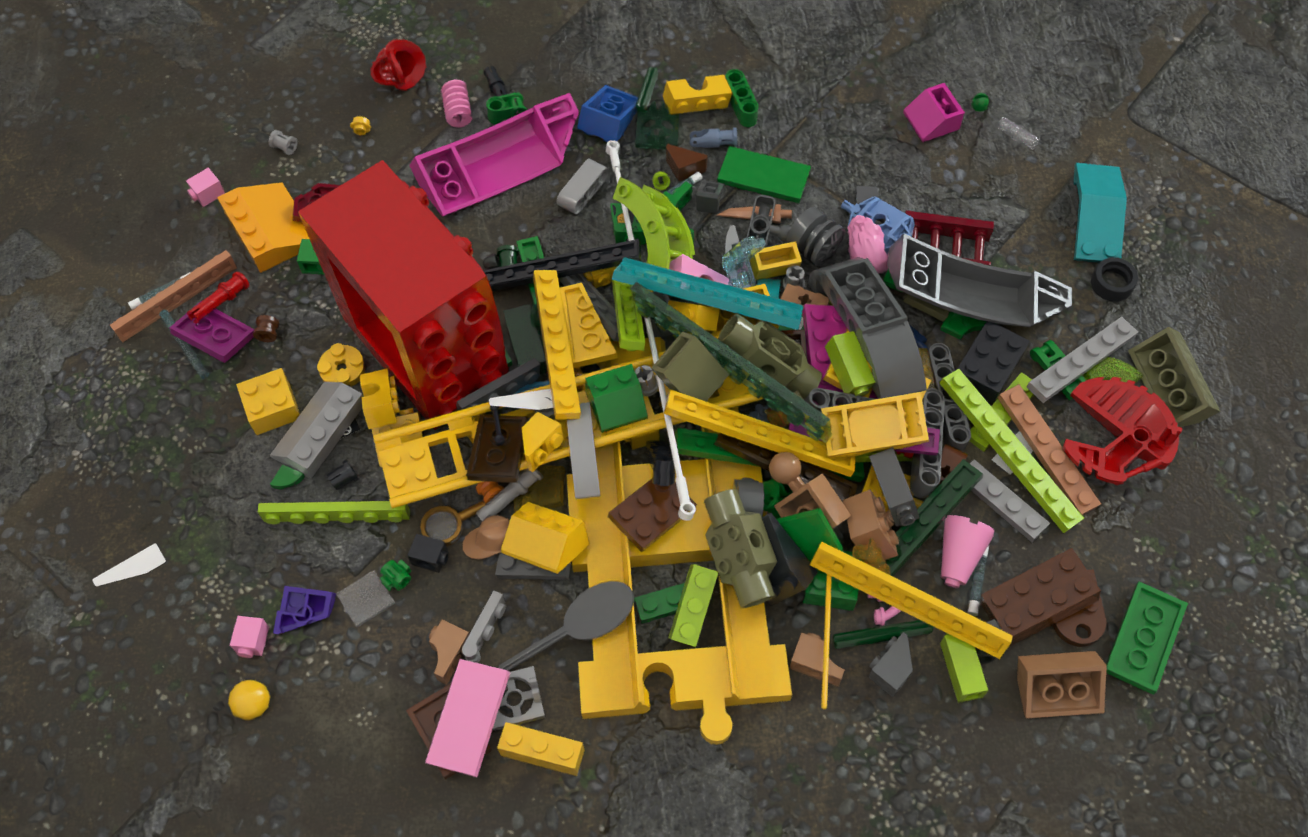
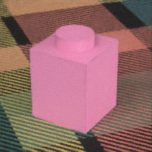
(204, 187)
(249, 636)

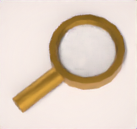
(445, 522)

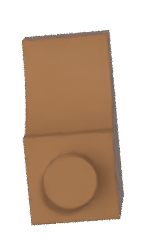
(448, 643)
(809, 659)

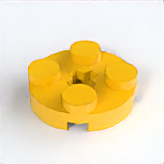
(338, 355)

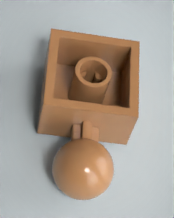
(817, 493)

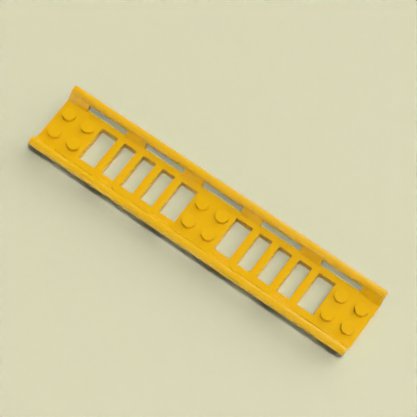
(410, 465)

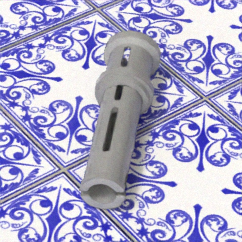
(510, 492)

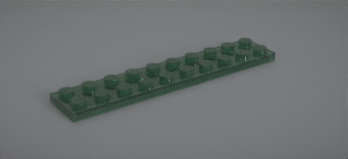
(739, 368)

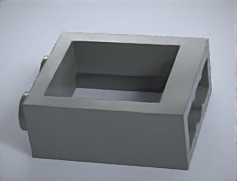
(894, 487)

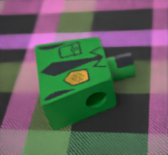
(619, 226)

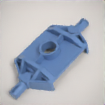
(875, 208)

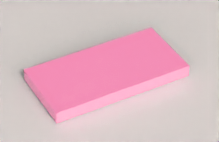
(468, 718)

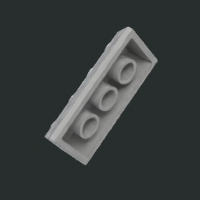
(318, 428)

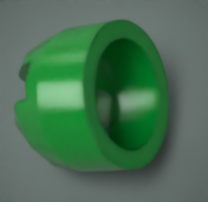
(980, 102)

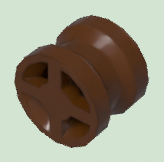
(266, 328)

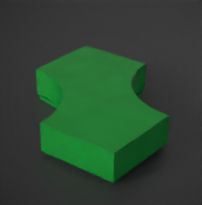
(960, 325)

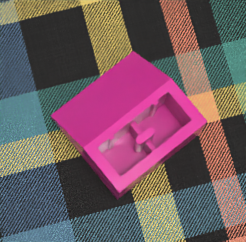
(934, 113)

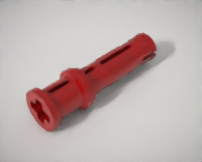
(225, 291)

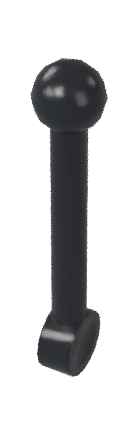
(499, 439)

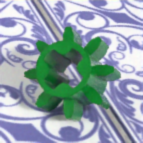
(395, 575)

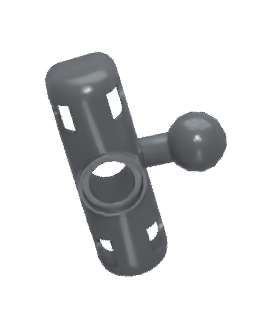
(763, 219)

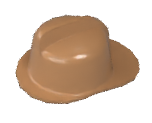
(487, 538)

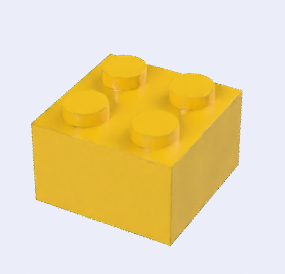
(268, 401)

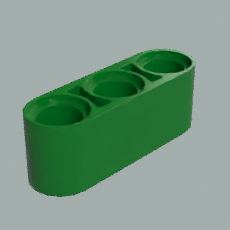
(742, 98)

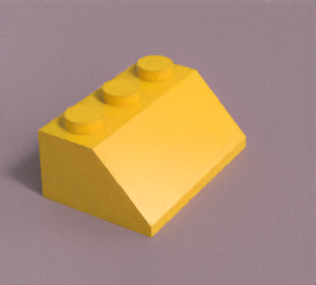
(544, 537)

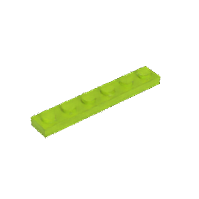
(628, 318)
(332, 511)

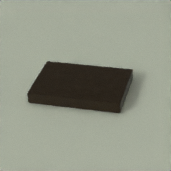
(495, 461)

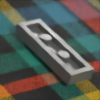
(514, 568)

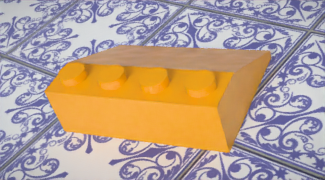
(264, 223)

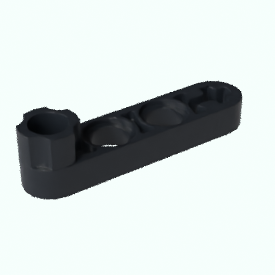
(661, 461)

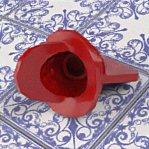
(399, 64)

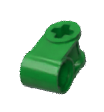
(504, 107)
(773, 494)

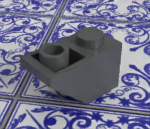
(894, 667)

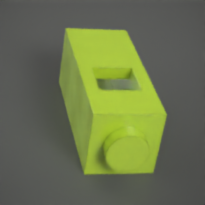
(850, 364)
(963, 669)

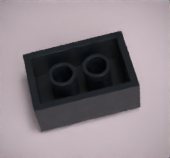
(993, 360)

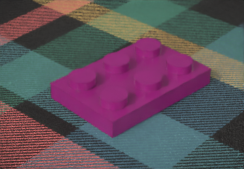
(214, 334)

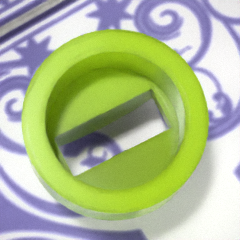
(666, 181)

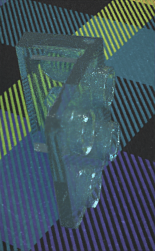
(737, 262)

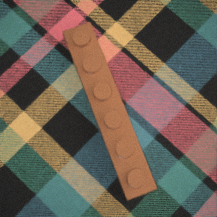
(173, 296)
(1048, 449)

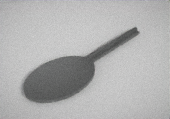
(587, 618)

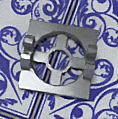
(534, 713)

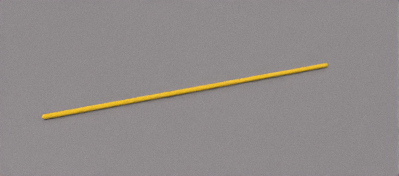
(826, 642)

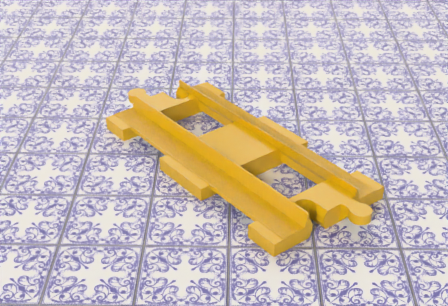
(704, 678)

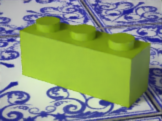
(693, 605)

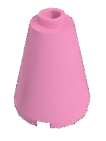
(962, 548)

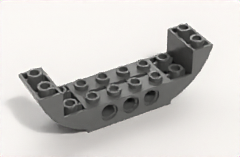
(878, 324)

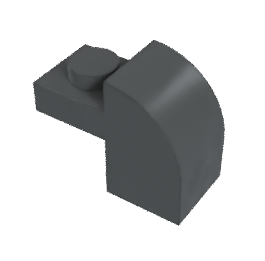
(751, 494)

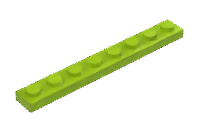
(1011, 451)

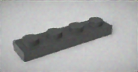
(503, 386)

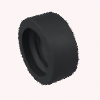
(1118, 266)

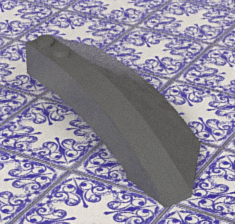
(973, 287)

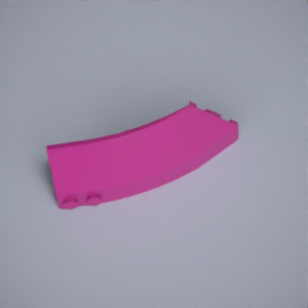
(497, 156)

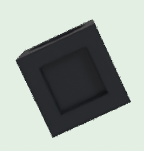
(428, 553)

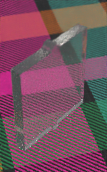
(365, 598)

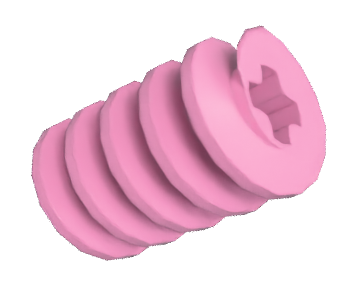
(456, 103)

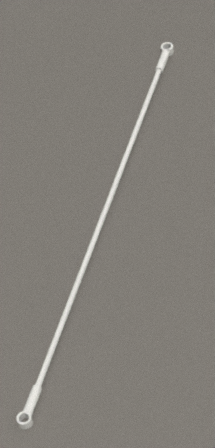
(685, 504)

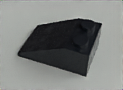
(792, 568)

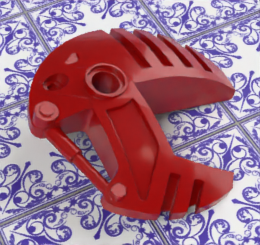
(1128, 414)

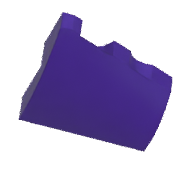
(302, 608)

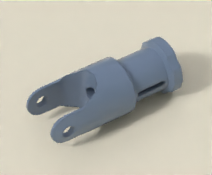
(714, 138)

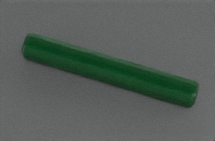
(880, 634)

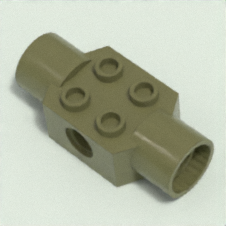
(771, 353)
(740, 548)

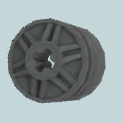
(816, 235)

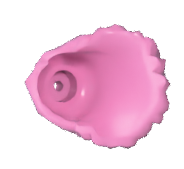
(867, 241)

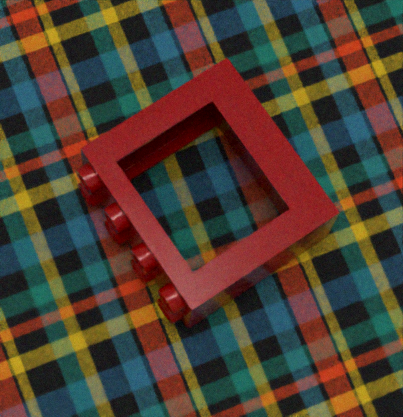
(408, 288)

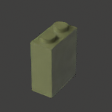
(690, 368)

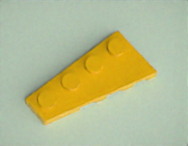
(585, 332)

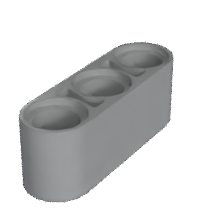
(582, 186)

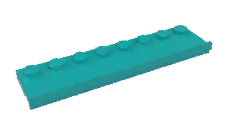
(709, 293)

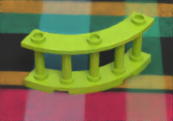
(660, 220)

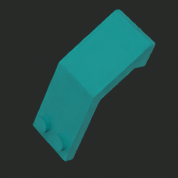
(1100, 212)

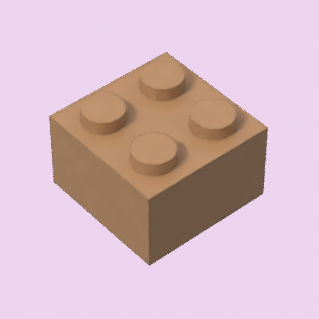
(871, 521)

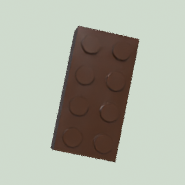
(1041, 596)

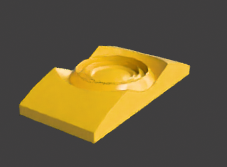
(876, 425)

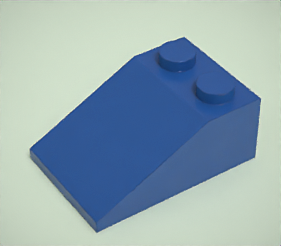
(607, 113)

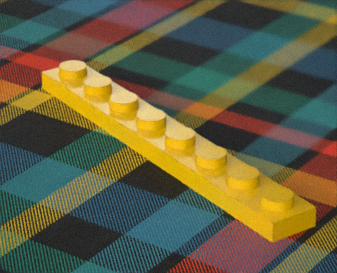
(556, 345)
(755, 432)
(911, 600)

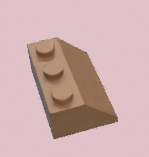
(1062, 684)

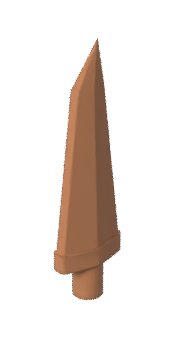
(746, 212)

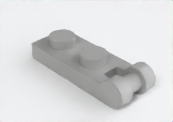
(484, 627)

